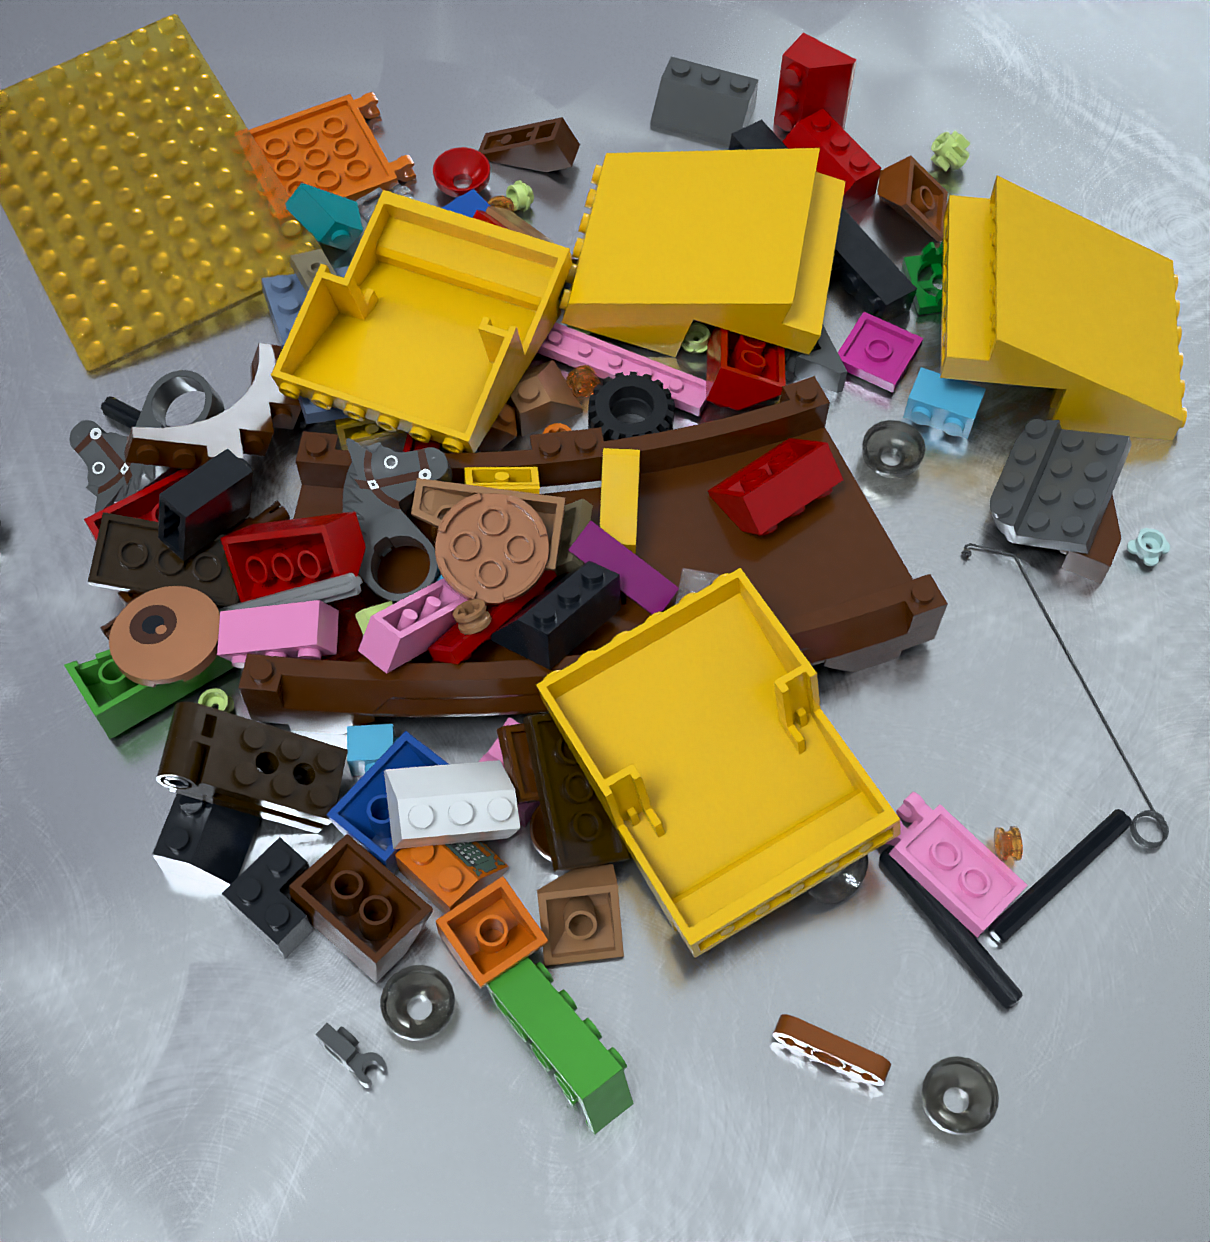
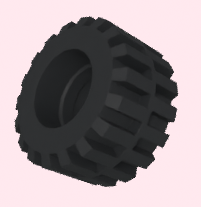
(630, 396)

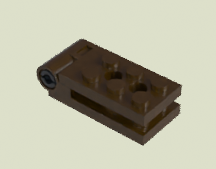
(217, 760)

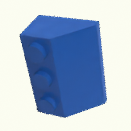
(364, 808)

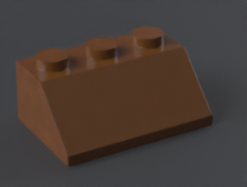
(360, 907)

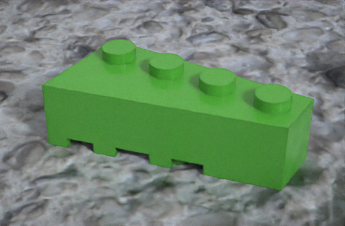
(123, 703)
(563, 1042)

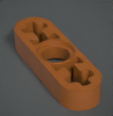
(832, 1049)

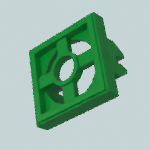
(912, 266)

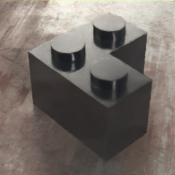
(264, 901)

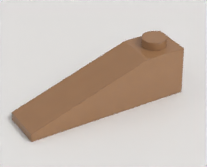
(436, 498)

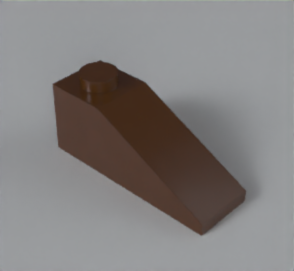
(533, 146)

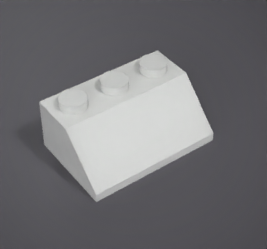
(450, 804)

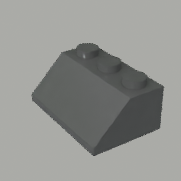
(703, 101)

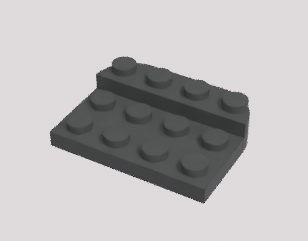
(1057, 485)

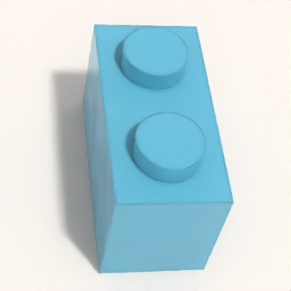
(944, 403)

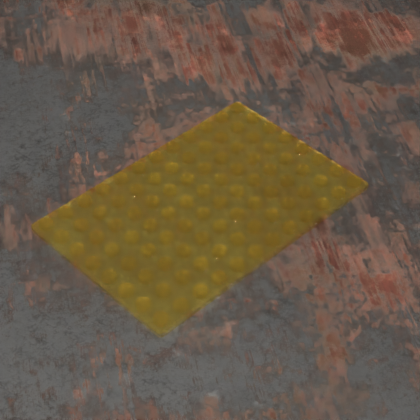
(140, 193)

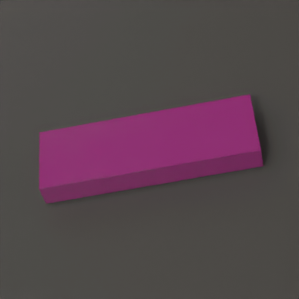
(637, 578)

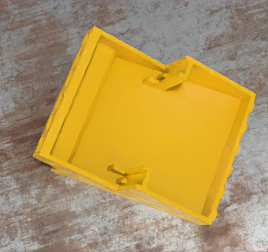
(705, 240)
(1064, 308)
(425, 323)
(717, 760)

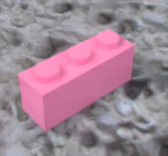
(409, 626)
(280, 630)

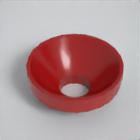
(461, 164)

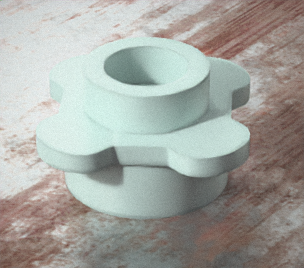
(1153, 539)

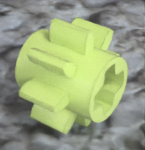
(950, 151)

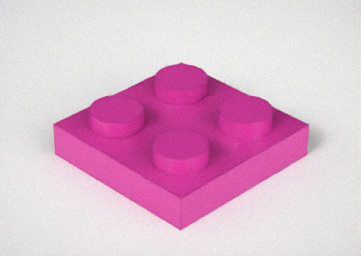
(879, 351)

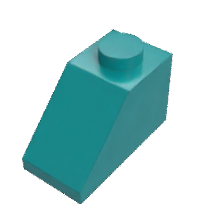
(326, 215)

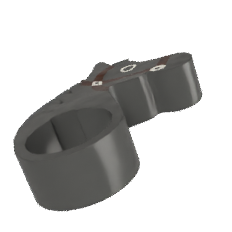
(103, 452)
(381, 491)

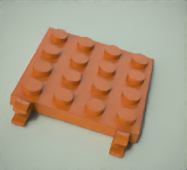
(331, 149)

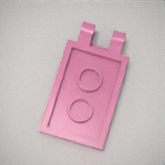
(953, 865)

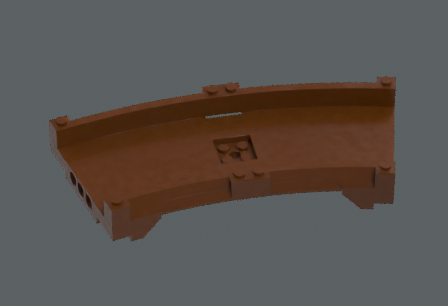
(821, 573)

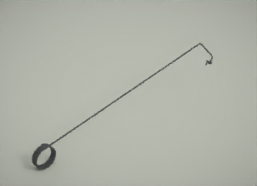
(1151, 813)

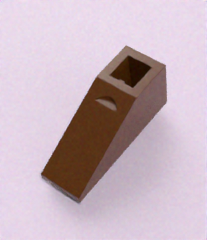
(1102, 551)

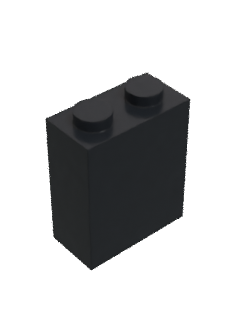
(205, 504)

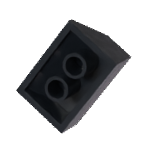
(562, 615)
(205, 841)

